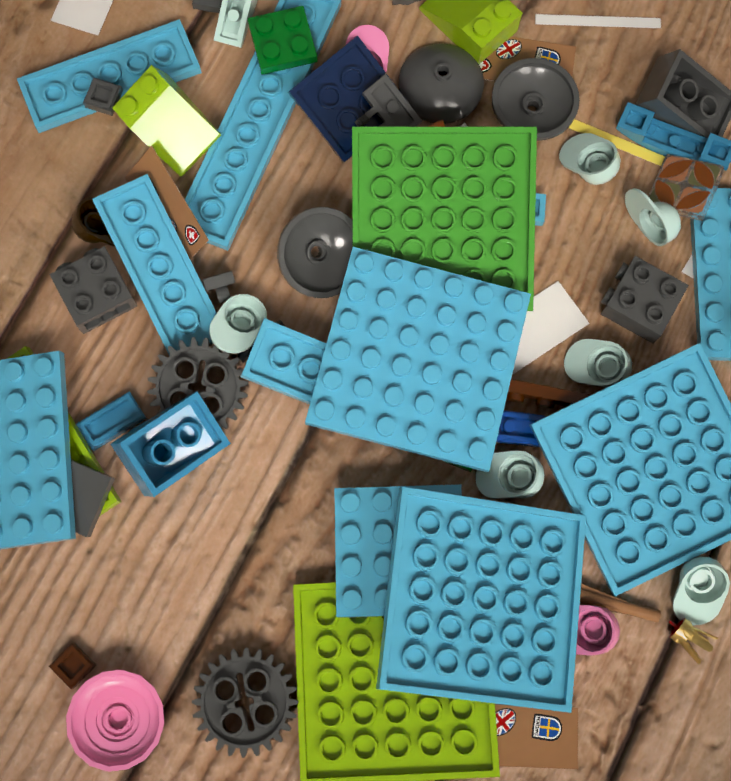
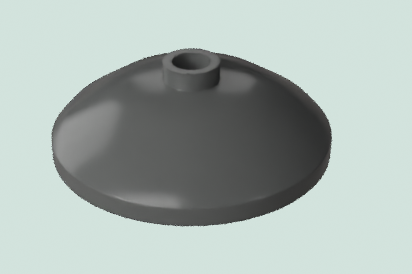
(540, 85)
(440, 96)
(332, 234)

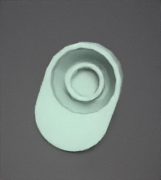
(591, 158)
(656, 220)
(237, 323)
(597, 362)
(511, 476)
(700, 590)

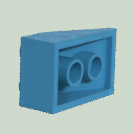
(170, 444)

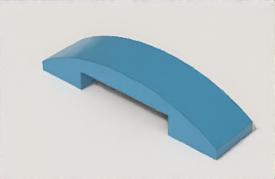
(666, 139)

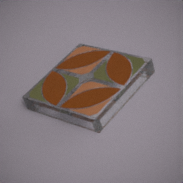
(687, 185)

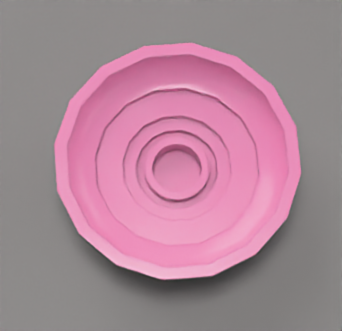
(115, 720)

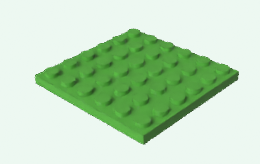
(449, 199)

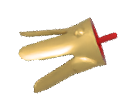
(686, 631)

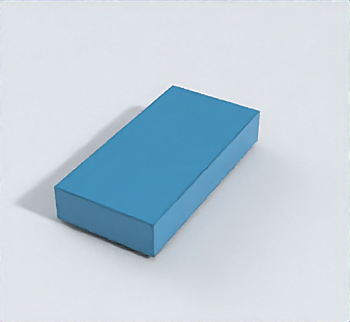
(111, 421)

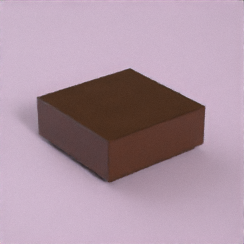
(72, 665)

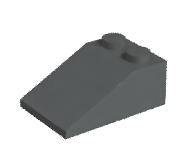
(686, 95)

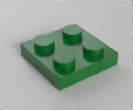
(282, 40)

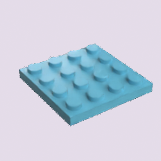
(365, 544)

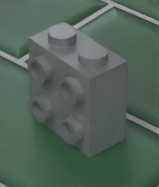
(93, 289)
(643, 299)

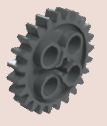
(169, 381)
(215, 709)

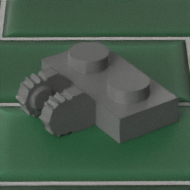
(388, 105)

